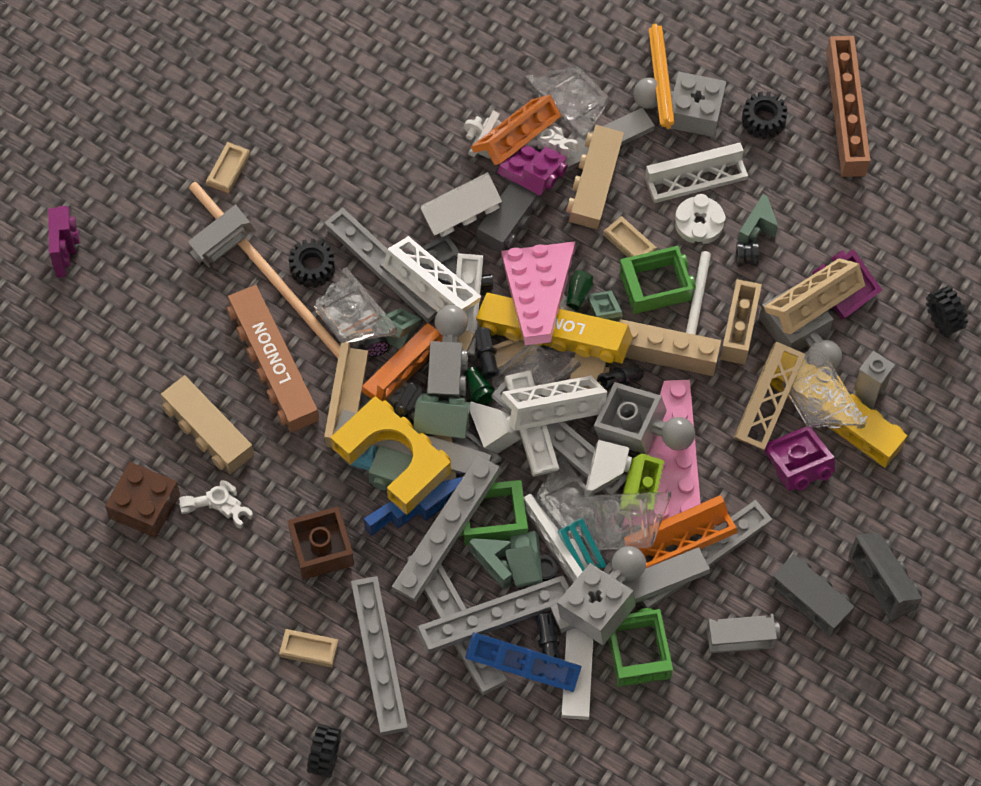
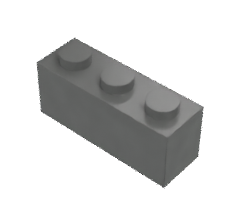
(501, 226)
(812, 595)

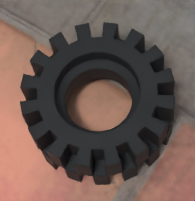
(768, 104)
(306, 251)
(946, 311)
(324, 750)

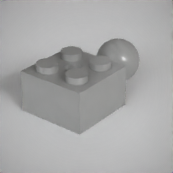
(694, 101)
(805, 335)
(448, 357)
(635, 418)
(601, 601)

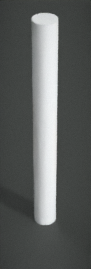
(698, 293)

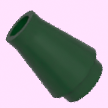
(579, 287)
(478, 386)

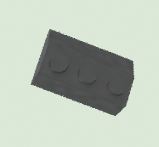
(884, 575)

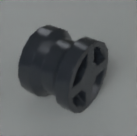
(747, 254)

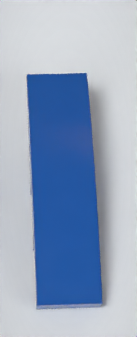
(426, 508)
(523, 662)

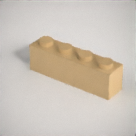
(595, 177)
(672, 348)
(207, 425)

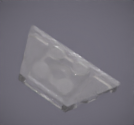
(575, 96)
(353, 312)
(544, 364)
(821, 393)
(556, 494)
(623, 518)

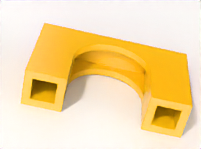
(380, 423)

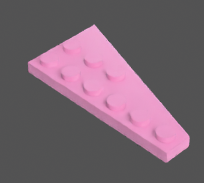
(537, 286)
(680, 467)

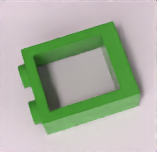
(653, 260)
(502, 532)
(643, 672)

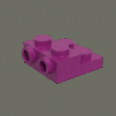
(534, 169)
(62, 238)
(860, 297)
(800, 458)

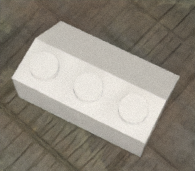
(461, 205)

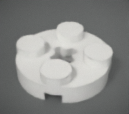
(706, 208)

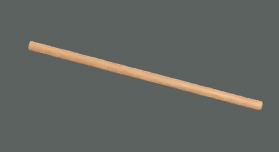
(272, 276)

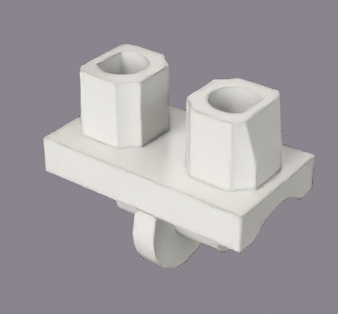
(476, 129)

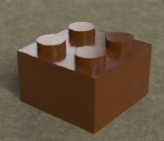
(142, 499)
(320, 542)

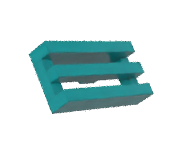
(600, 563)

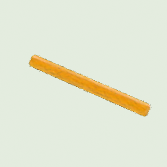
(661, 75)

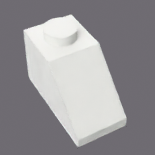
(493, 427)
(607, 466)

